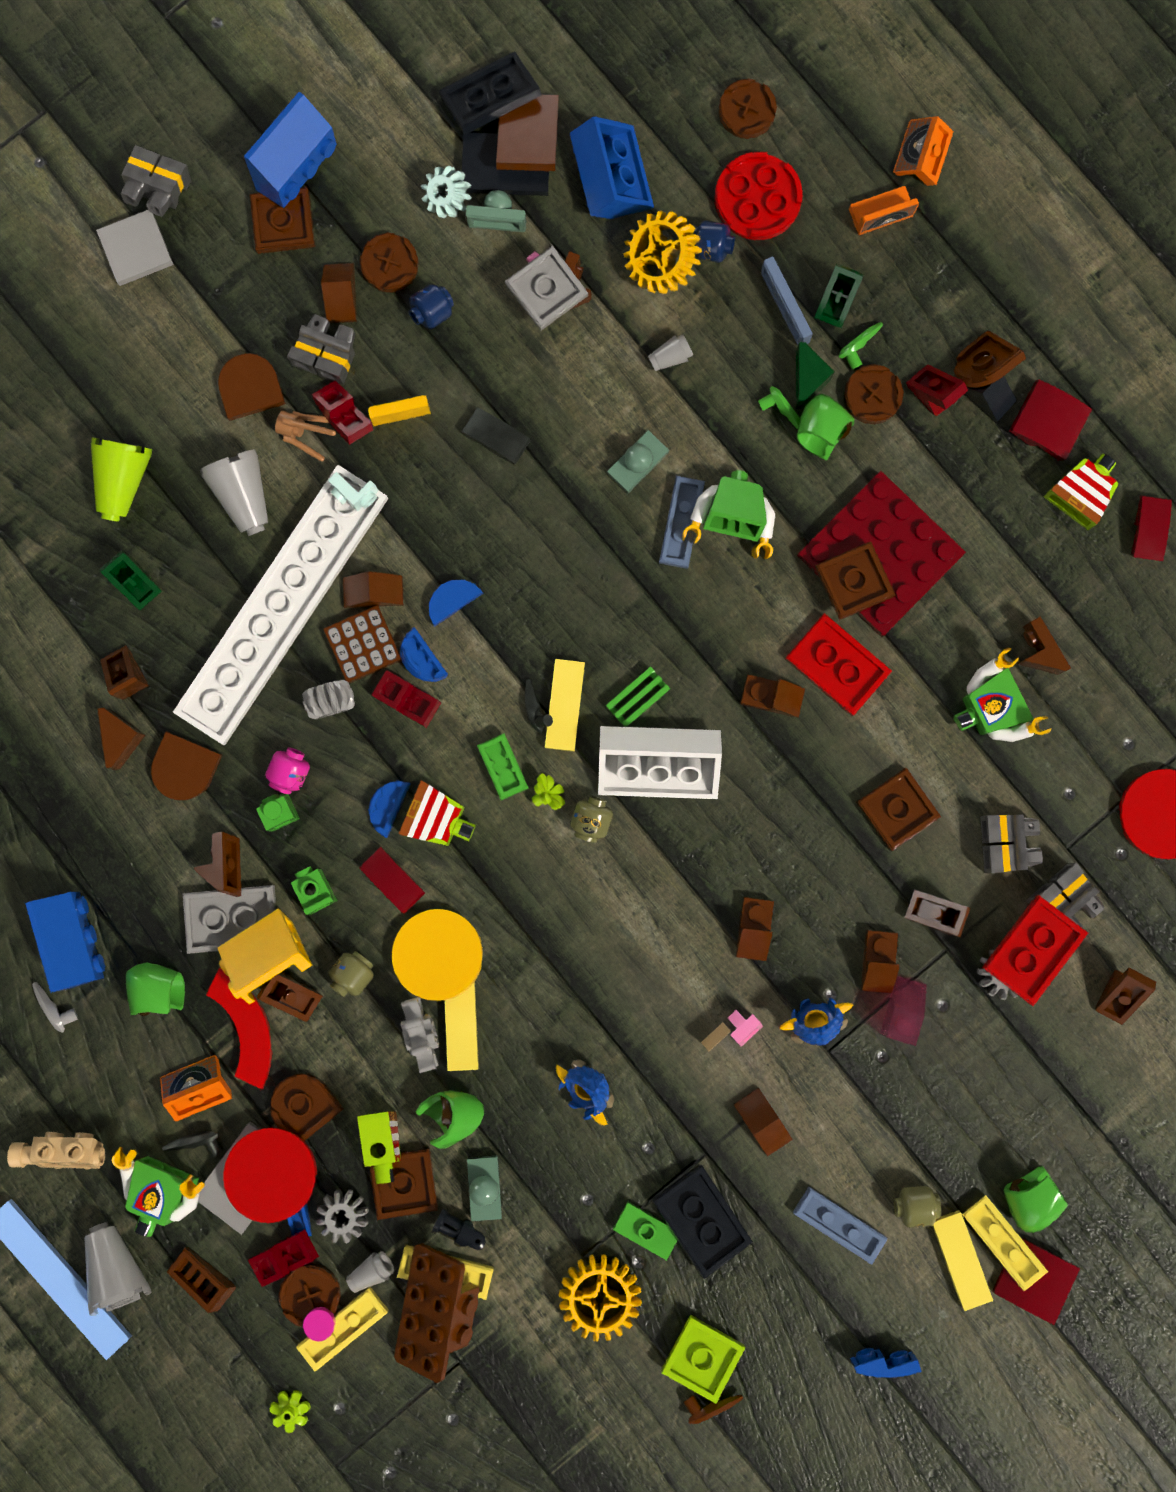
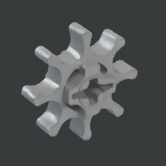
(419, 1034)

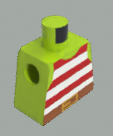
(1085, 491)
(435, 817)
(375, 1130)

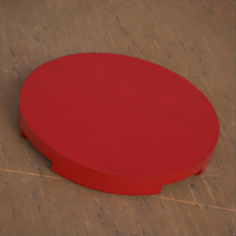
(758, 196)
(1150, 813)
(269, 1175)

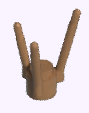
(294, 424)

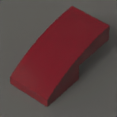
(341, 412)
(1152, 528)
(406, 699)
(392, 880)
(283, 1258)

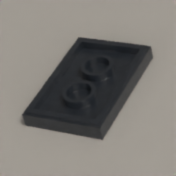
(489, 93)
(481, 172)
(701, 1221)

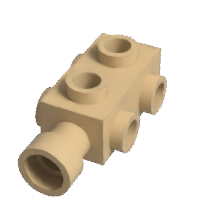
(58, 1152)

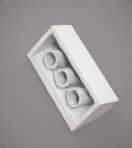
(659, 762)

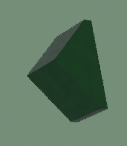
(839, 295)
(811, 374)
(130, 579)

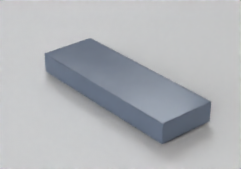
(785, 301)
(684, 497)
(840, 1225)

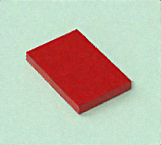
(838, 664)
(1035, 950)

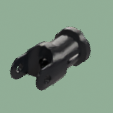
(465, 1233)

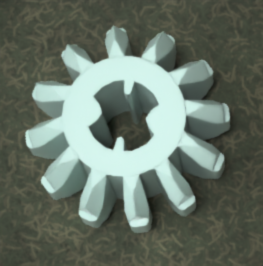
(437, 186)

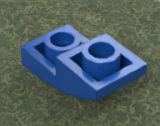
(872, 1363)

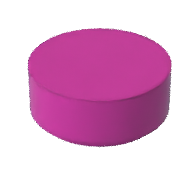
(319, 1324)

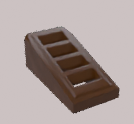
(217, 1280)

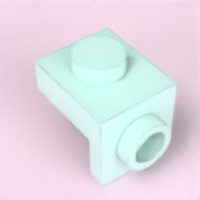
(345, 492)

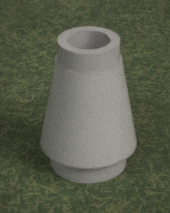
(671, 353)
(370, 1272)

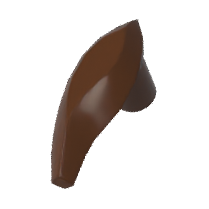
(712, 1409)

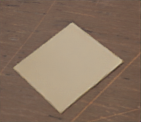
(716, 1036)

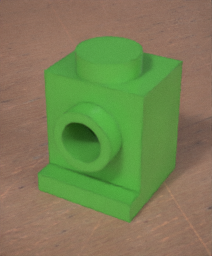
(277, 812)
(323, 895)

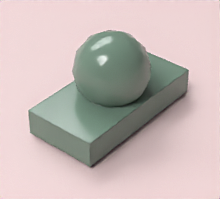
(496, 214)
(637, 461)
(484, 1188)

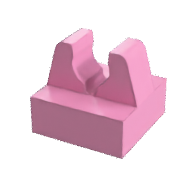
(745, 1028)

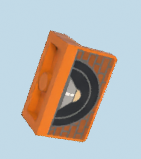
(924, 149)
(882, 210)
(194, 1088)

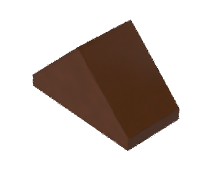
(339, 292)
(373, 589)
(122, 674)
(118, 738)
(763, 1121)

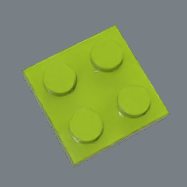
(703, 1359)

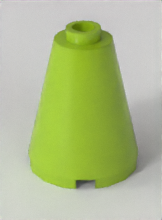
(116, 476)

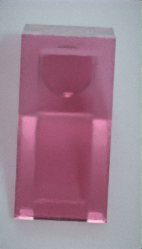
(905, 1011)

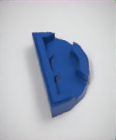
(451, 598)
(420, 659)
(386, 805)

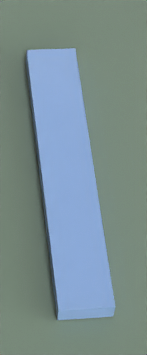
(59, 1280)

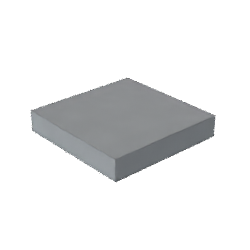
(135, 247)
(546, 288)

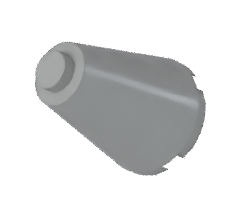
(239, 490)
(111, 1271)

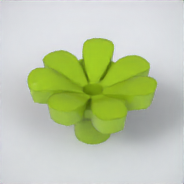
(548, 793)
(290, 1406)

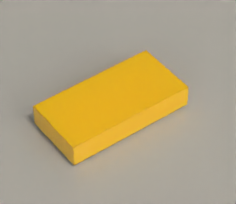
(399, 410)

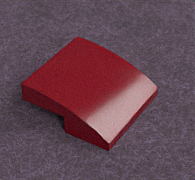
(1050, 419)
(1047, 1294)

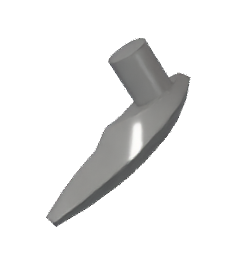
(51, 1011)

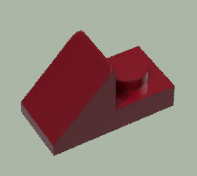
(936, 389)

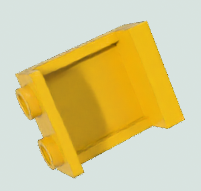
(261, 954)

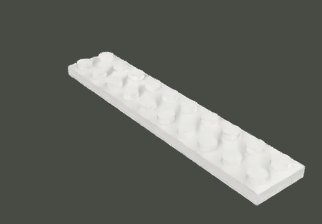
(276, 611)

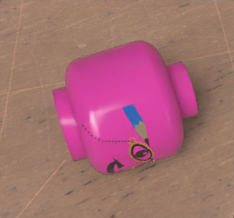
(287, 770)

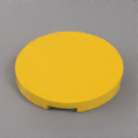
(437, 955)

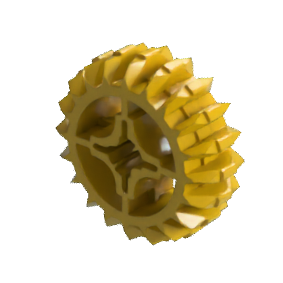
(652, 233)
(597, 1324)

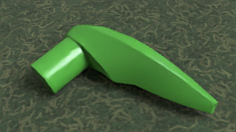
(859, 342)
(783, 405)

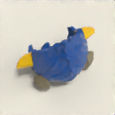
(817, 1022)
(587, 1089)

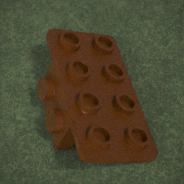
(434, 1313)

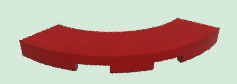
(252, 1031)

